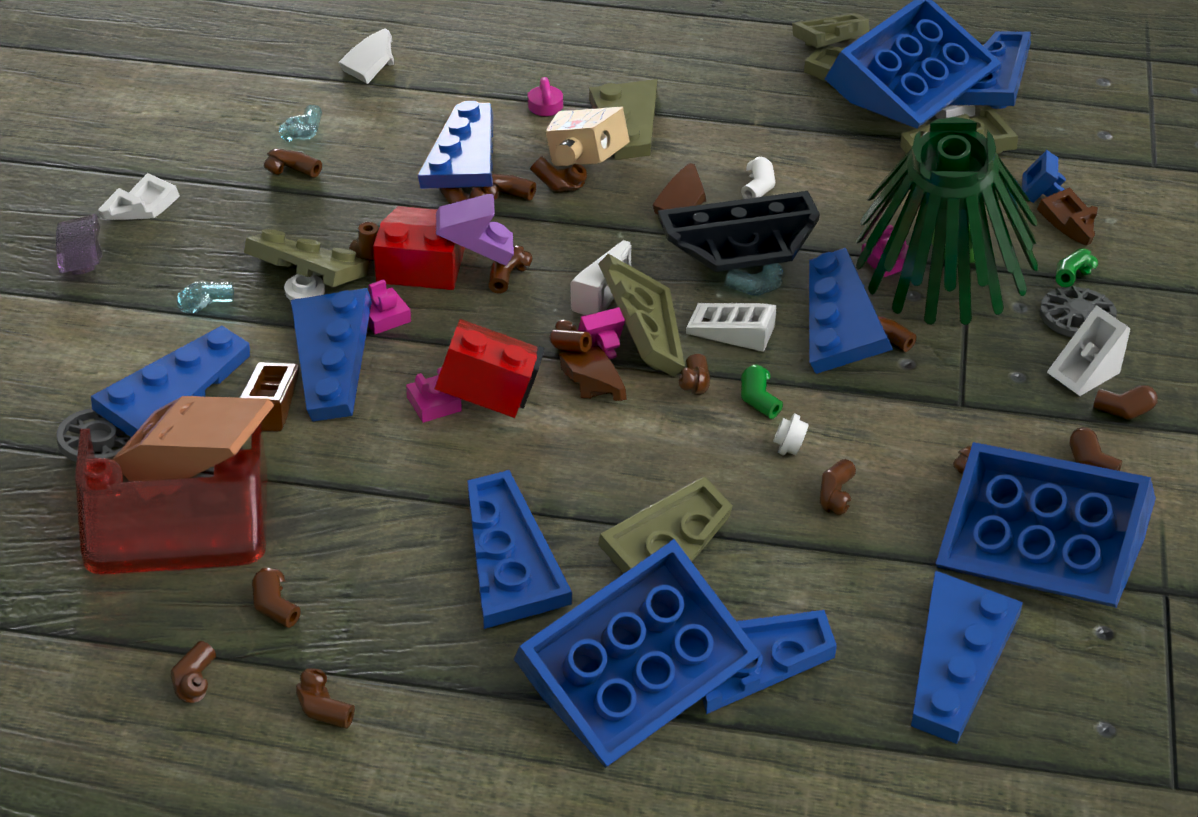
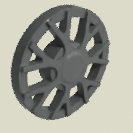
(1073, 310)
(101, 430)

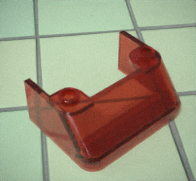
(171, 520)

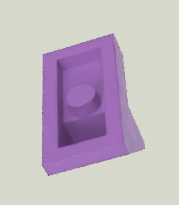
(470, 226)

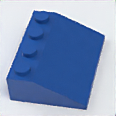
(911, 64)
(1047, 524)
(636, 654)

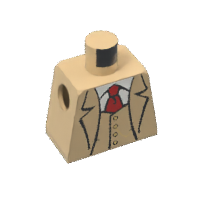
(579, 135)

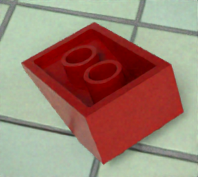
(412, 253)
(487, 368)

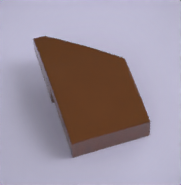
(682, 191)
(1069, 215)
(594, 373)

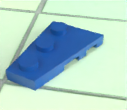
(786, 647)

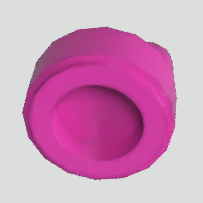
(545, 99)

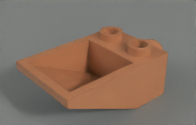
(190, 436)

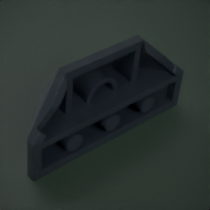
(742, 230)

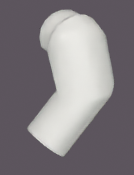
(762, 177)

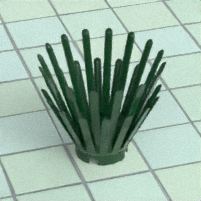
(950, 178)

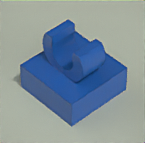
(1043, 177)

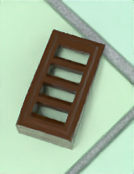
(278, 384)

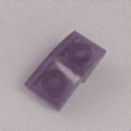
(78, 245)

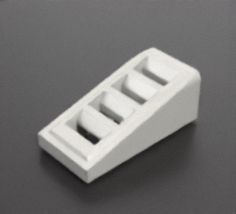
(589, 288)
(739, 325)

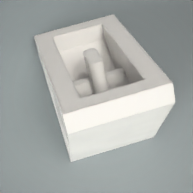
(1092, 353)

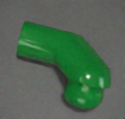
(1078, 260)
(755, 394)

